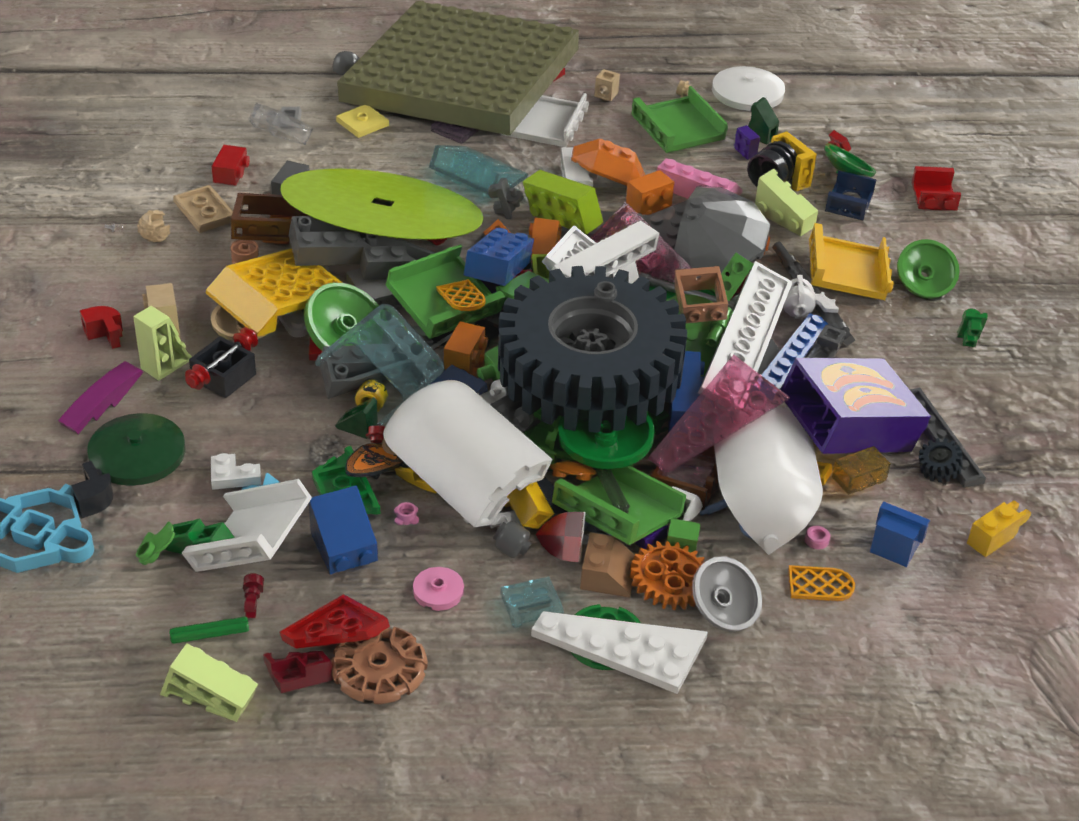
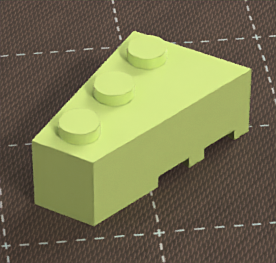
(783, 205)
(159, 343)
(209, 683)

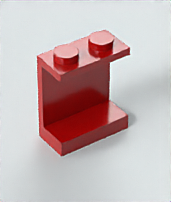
(934, 188)

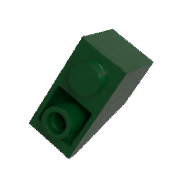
(763, 120)

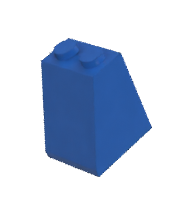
(342, 530)

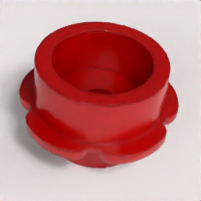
(375, 434)

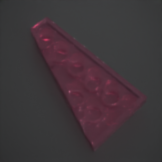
(725, 406)

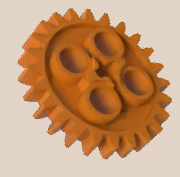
(666, 574)

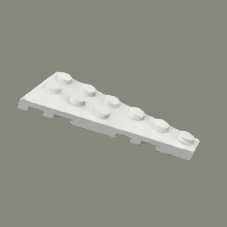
(640, 650)

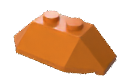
(608, 160)

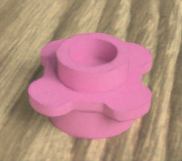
(406, 514)

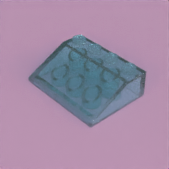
(473, 168)

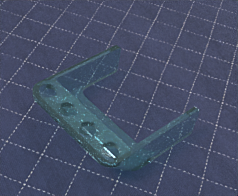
(394, 350)

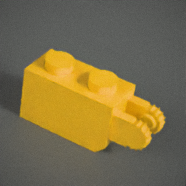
(996, 528)

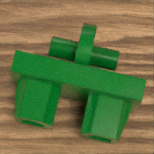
(971, 326)

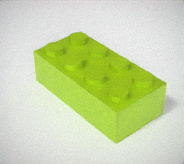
(563, 200)

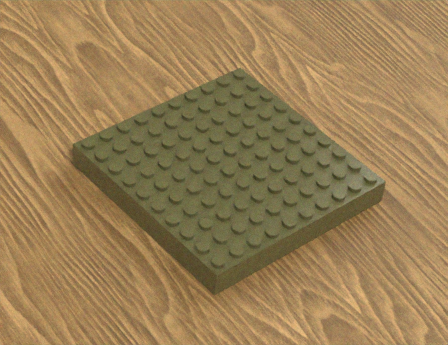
(460, 67)

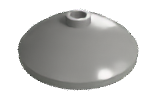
(736, 590)

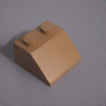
(607, 566)

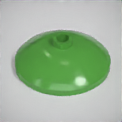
(935, 261)

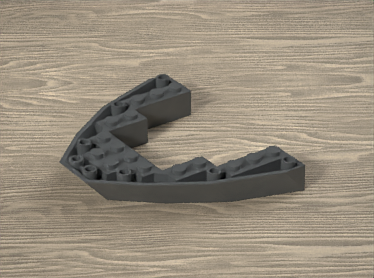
(327, 244)

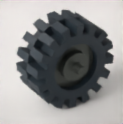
(940, 460)

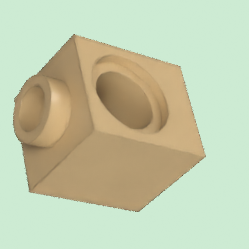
(606, 85)

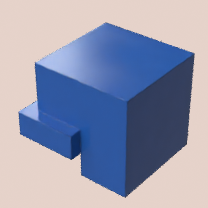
(898, 534)

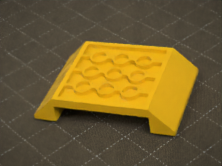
(267, 288)

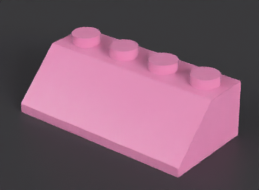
(688, 178)

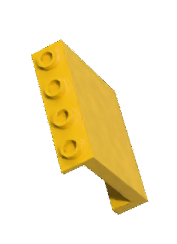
(849, 265)

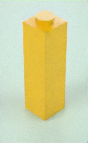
(530, 506)

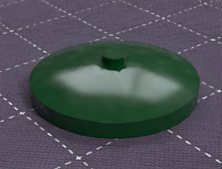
(137, 448)

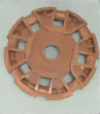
(380, 677)

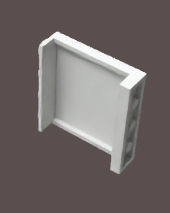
(552, 121)

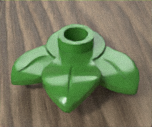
(154, 544)

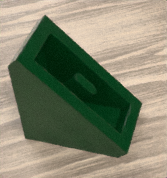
(359, 418)

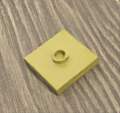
(362, 120)

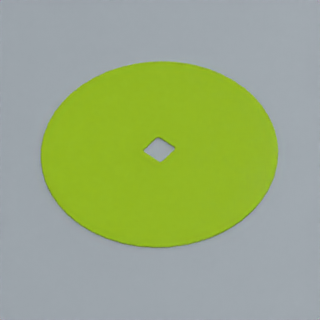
(346, 196)

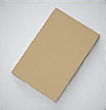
(204, 208)

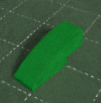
(195, 533)

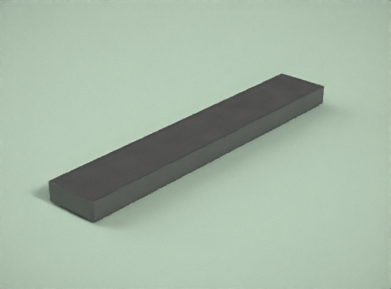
(937, 428)

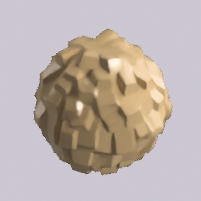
(152, 226)

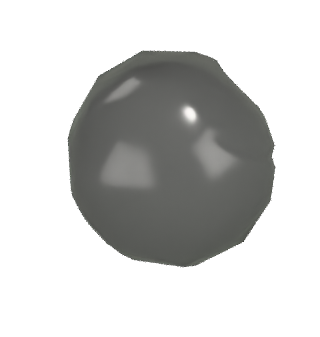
(344, 61)

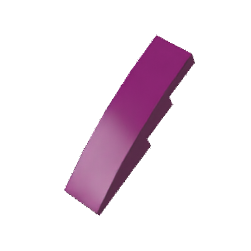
(98, 397)

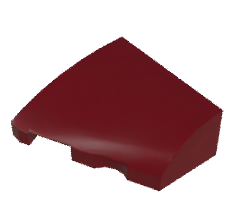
(299, 670)

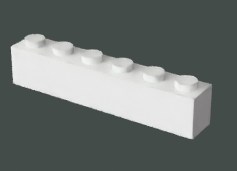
(614, 251)

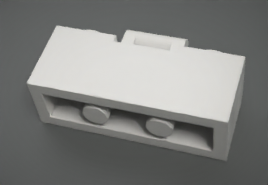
(573, 170)

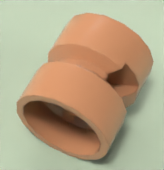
(243, 250)

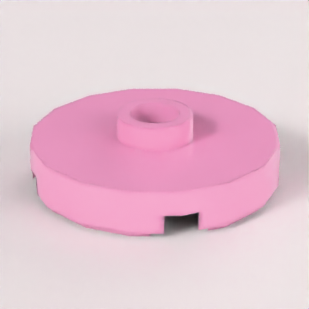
(438, 588)

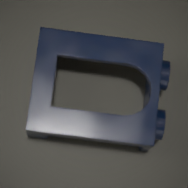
(848, 205)

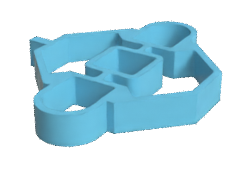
(49, 536)

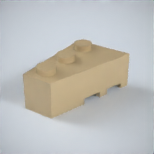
(162, 299)

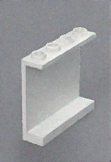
(259, 526)

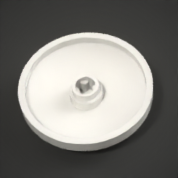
(745, 85)

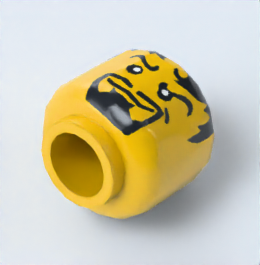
(372, 389)

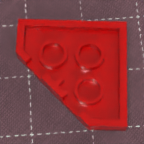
(335, 623)

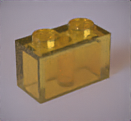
(861, 470)

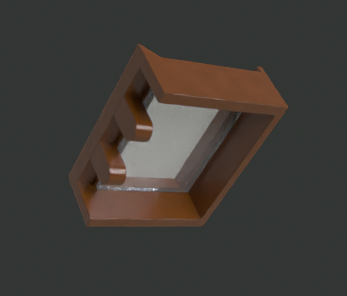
(694, 476)

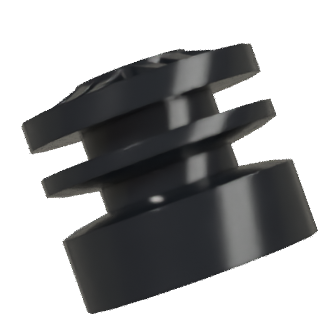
(774, 156)

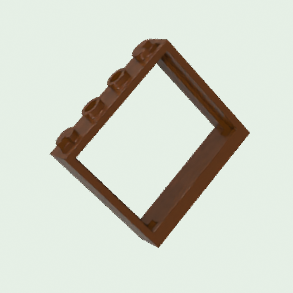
(262, 228)

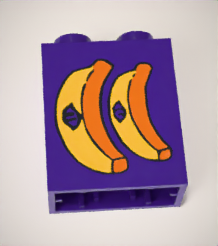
(854, 405)

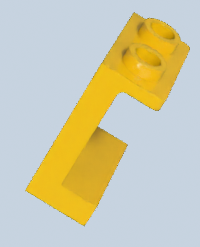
(804, 161)

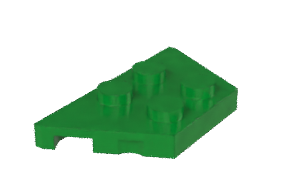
(333, 477)

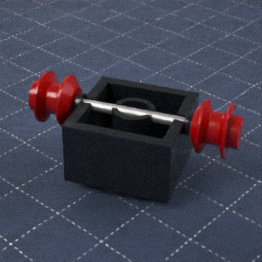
(224, 364)

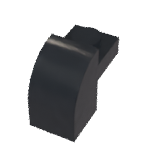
(94, 493)

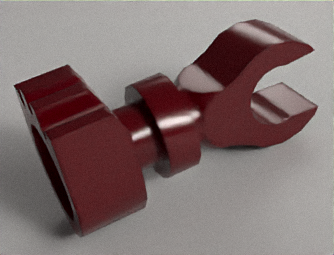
(252, 585)

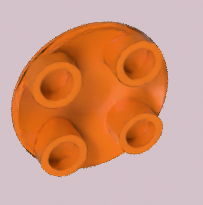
(581, 471)

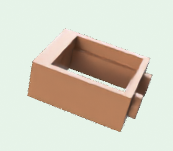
(709, 279)

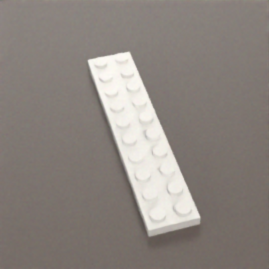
(751, 321)

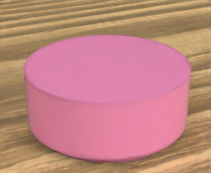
(817, 537)

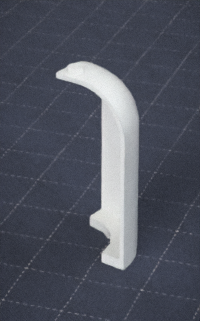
(464, 449)
(770, 478)

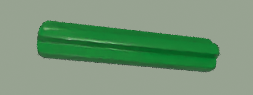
(209, 630)

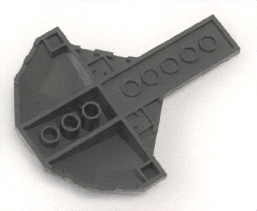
(709, 227)

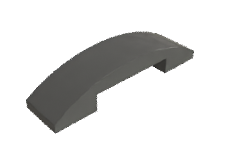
(828, 343)

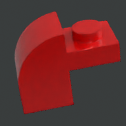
(101, 322)

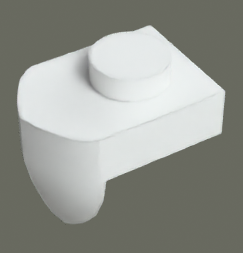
(692, 505)

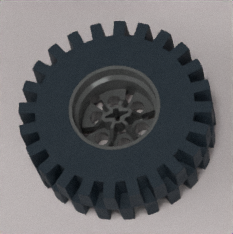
(591, 355)

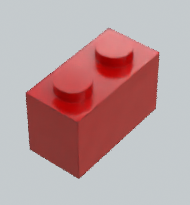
(230, 165)

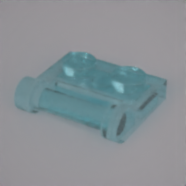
(530, 595)

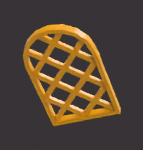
(457, 304)
(824, 570)

